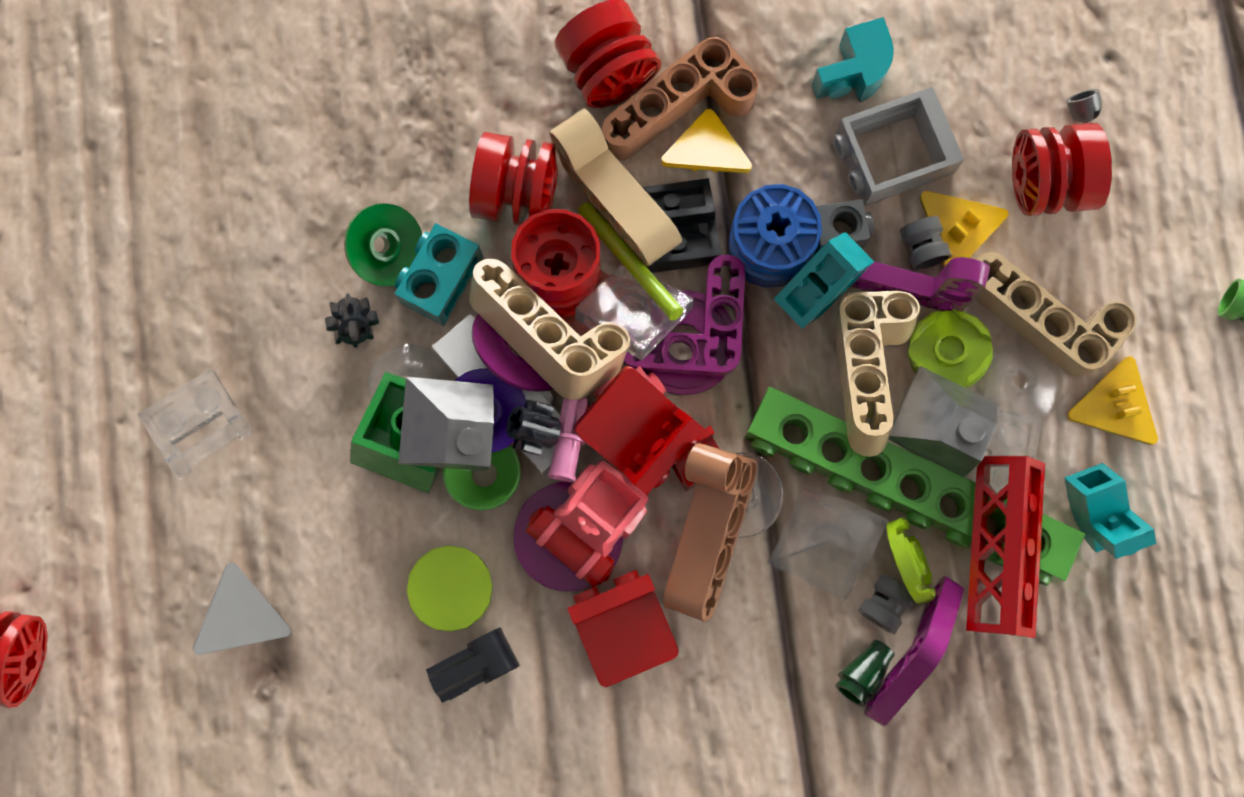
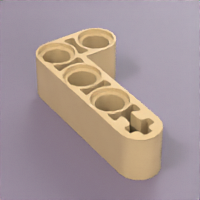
(613, 189)
(1043, 306)
(543, 335)
(867, 337)

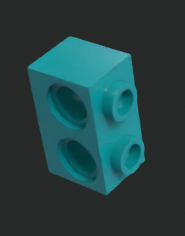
(449, 277)
(823, 280)

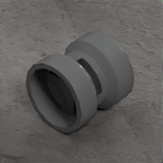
(925, 243)
(887, 604)

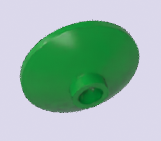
(400, 237)

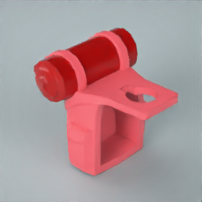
(590, 521)

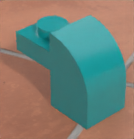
(867, 58)
(1104, 514)

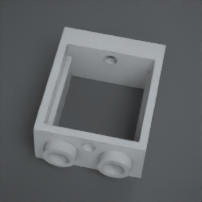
(932, 127)

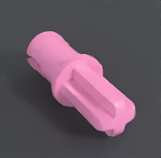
(568, 445)

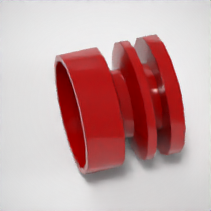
(607, 53)
(1061, 169)
(511, 180)
(554, 242)
(21, 655)

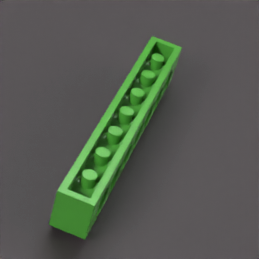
(1058, 541)

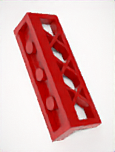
(1020, 549)

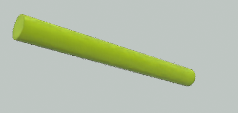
(631, 262)

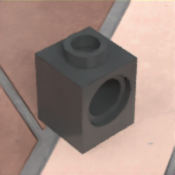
(851, 213)

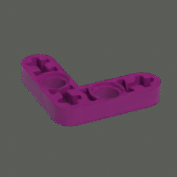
(952, 288)
(702, 344)
(922, 657)

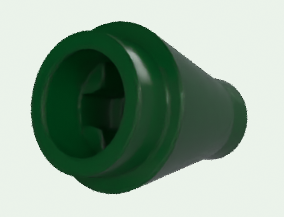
(864, 675)

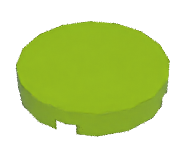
(952, 346)
(910, 561)
(450, 588)

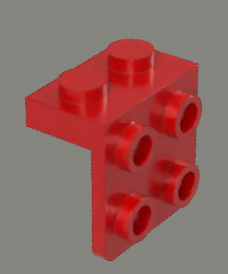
(638, 429)
(623, 629)

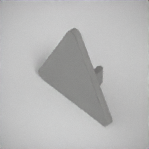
(238, 616)

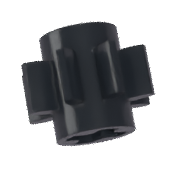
(351, 320)
(533, 427)

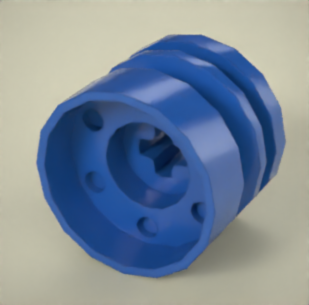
(768, 258)

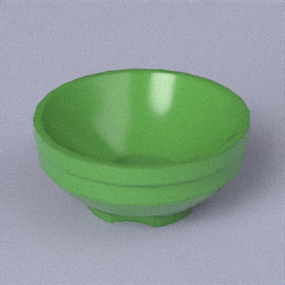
(468, 494)

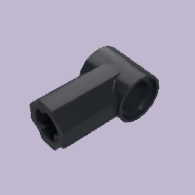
(478, 663)

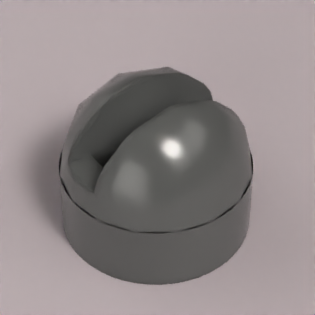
(1085, 105)

